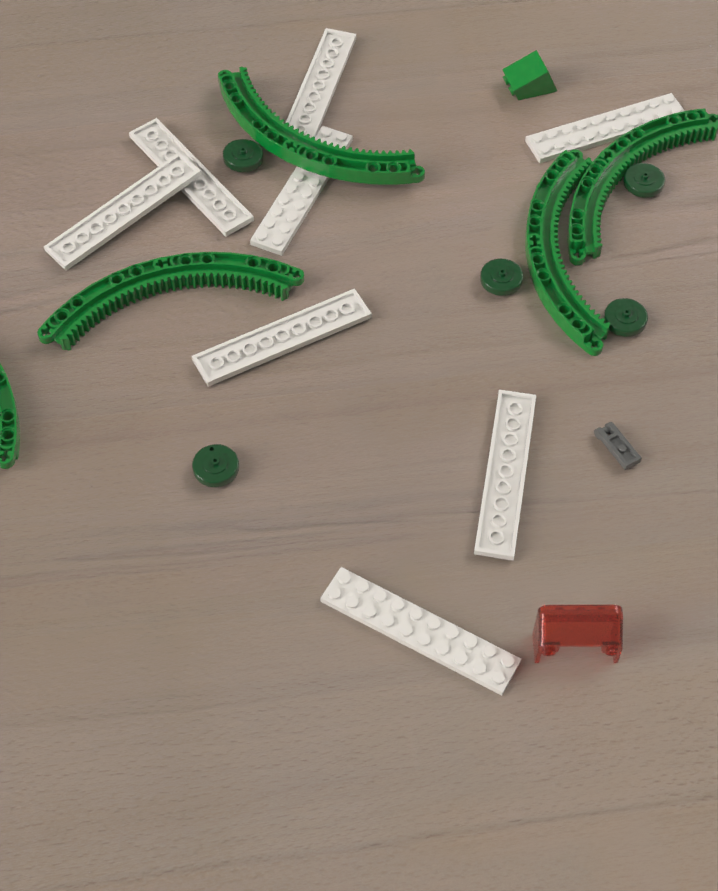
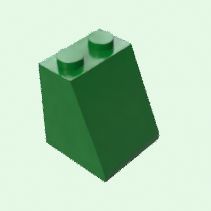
(529, 77)

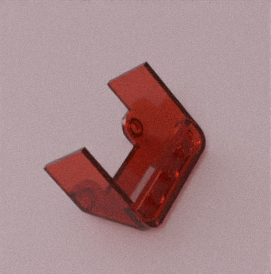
(578, 627)

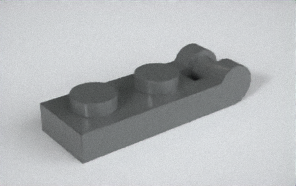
(618, 445)

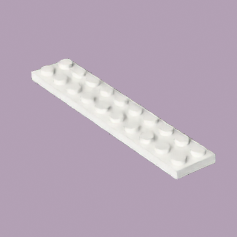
(321, 81)
(599, 128)
(206, 190)
(294, 201)
(122, 211)
(281, 337)
(505, 475)
(421, 630)

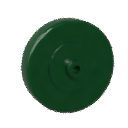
(243, 155)
(644, 180)
(501, 277)
(626, 317)
(215, 465)

